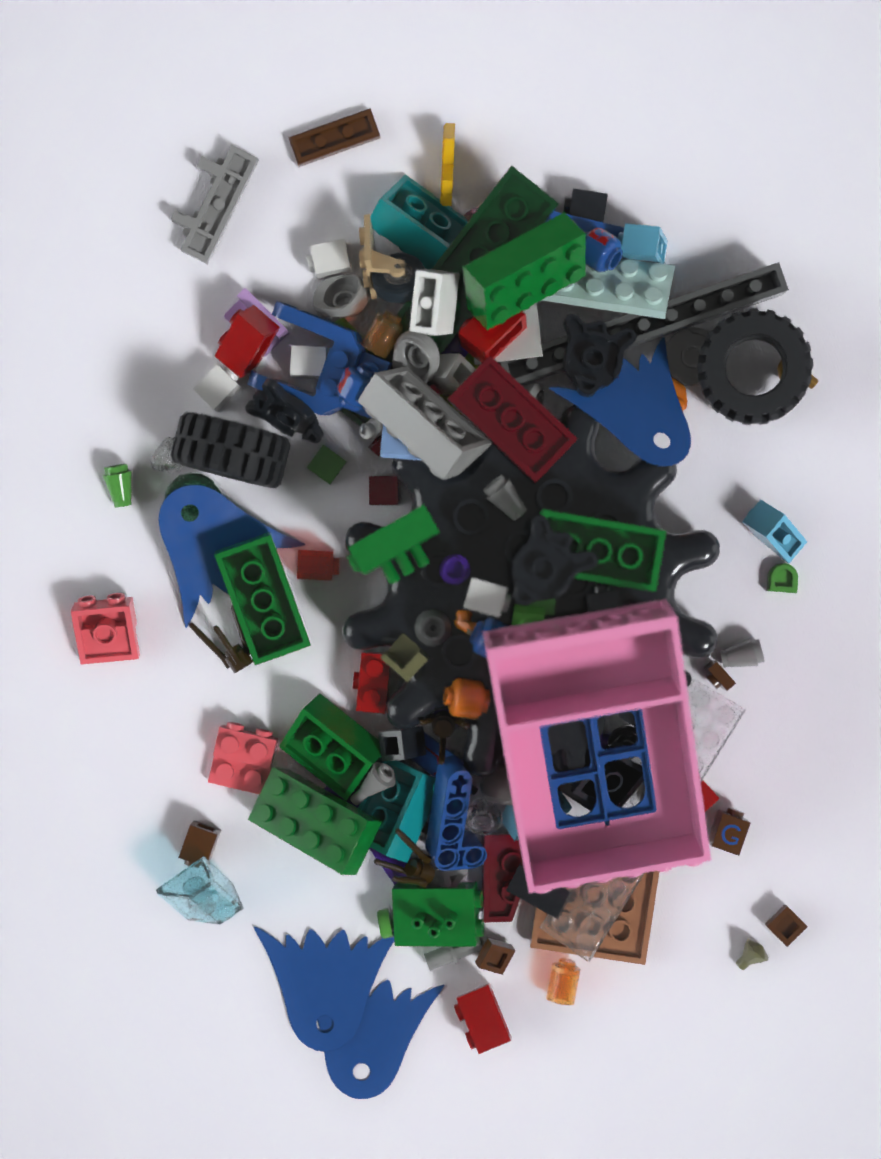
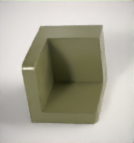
(405, 657)

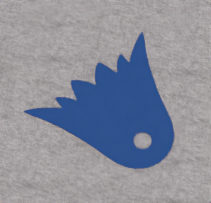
(639, 408)
(195, 542)
(325, 983)
(379, 1041)

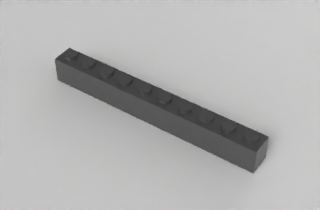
(681, 314)

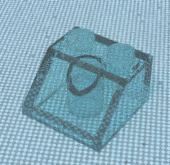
(202, 894)

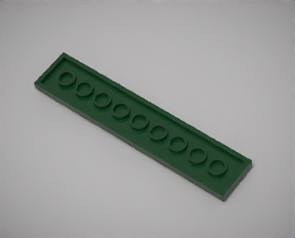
(506, 213)

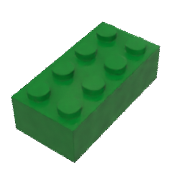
(525, 270)
(625, 552)
(262, 598)
(314, 821)

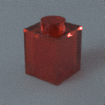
(317, 565)

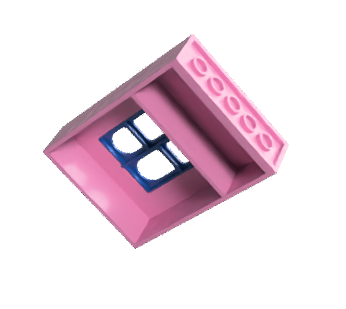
(585, 671)

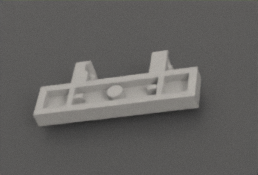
(228, 184)

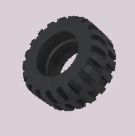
(763, 327)
(230, 449)

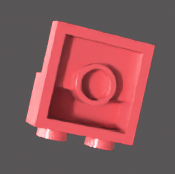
(105, 629)
(242, 757)

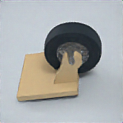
(386, 275)

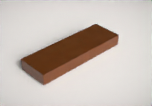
(334, 137)

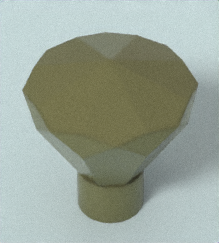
(752, 954)

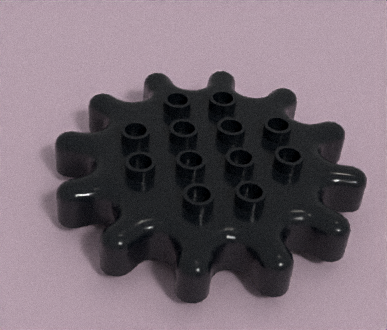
(489, 543)

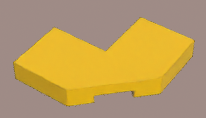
(447, 164)

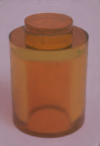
(383, 333)
(563, 982)

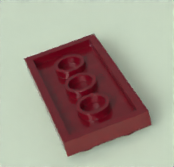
(512, 419)

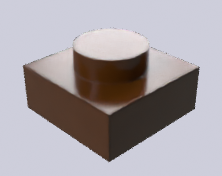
(718, 676)
(786, 925)
(495, 956)

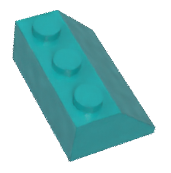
(416, 221)
(401, 807)

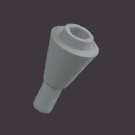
(378, 779)

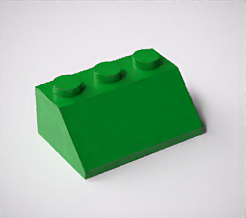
(331, 746)

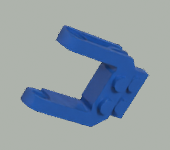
(344, 353)

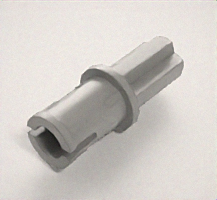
(449, 954)

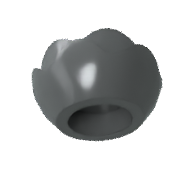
(437, 618)
(623, 734)

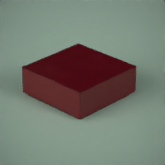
(383, 490)

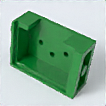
(393, 543)
(437, 915)

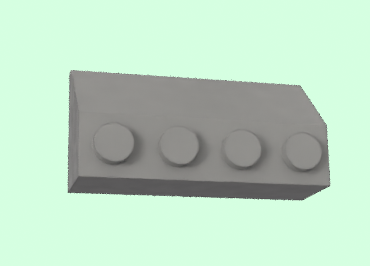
(423, 421)

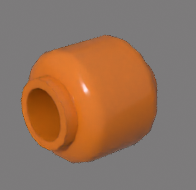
(467, 698)

